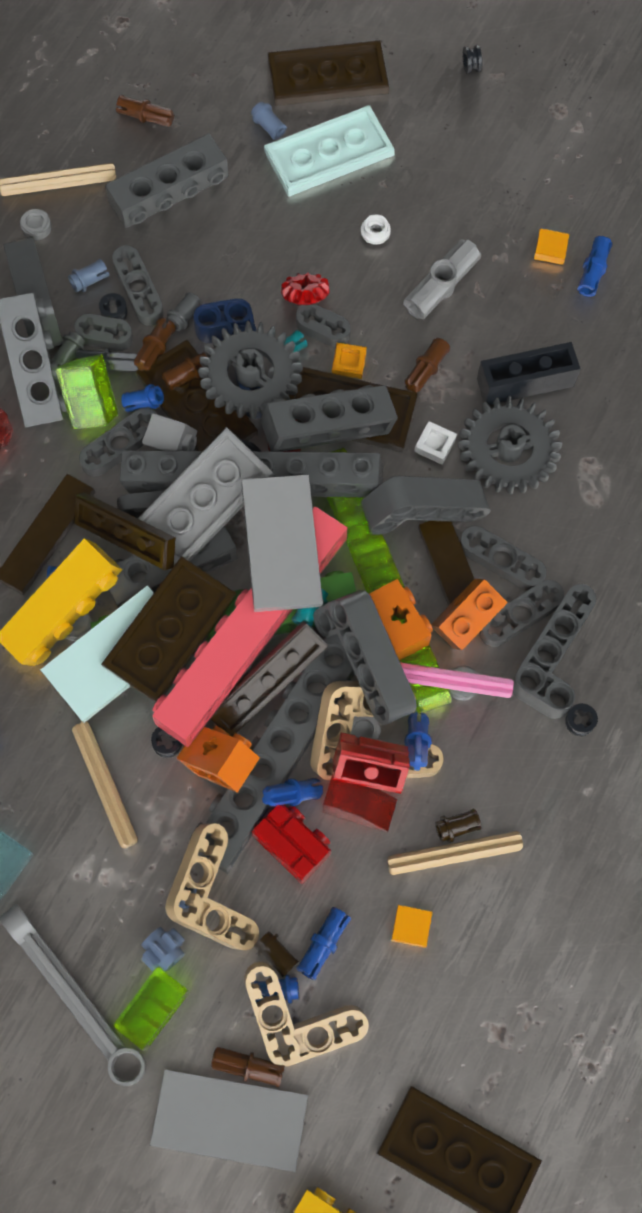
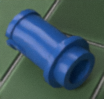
(149, 397)
(288, 986)

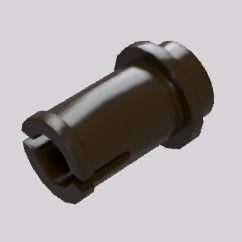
(457, 825)
(275, 953)

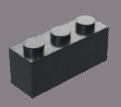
(528, 373)

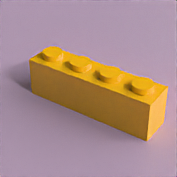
(59, 603)

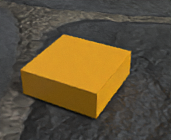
(551, 246)
(349, 360)
(411, 926)

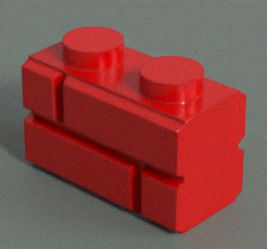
(371, 763)
(292, 842)

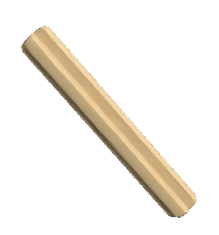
(57, 179)
(105, 785)
(455, 853)

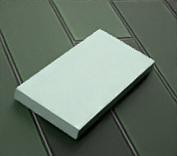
(329, 150)
(78, 669)

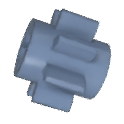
(163, 949)

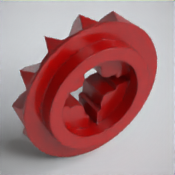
(315, 289)

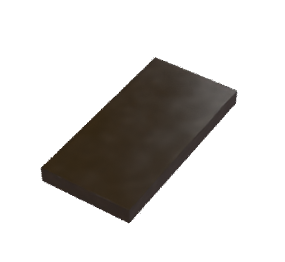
(328, 73)
(404, 402)
(190, 404)
(169, 629)
(458, 1155)

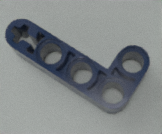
(222, 315)

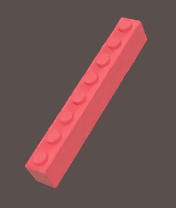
(232, 650)

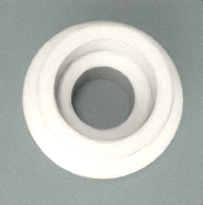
(375, 222)

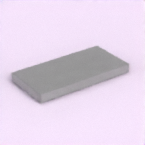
(205, 494)
(281, 543)
(229, 1120)

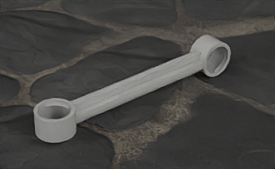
(69, 991)

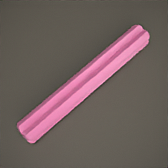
(458, 680)

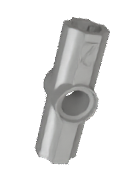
(433, 290)

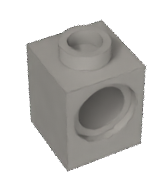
(169, 435)

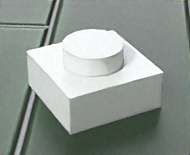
(435, 442)

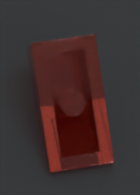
(359, 804)

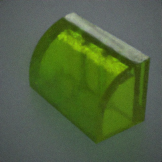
(87, 392)
(151, 1009)

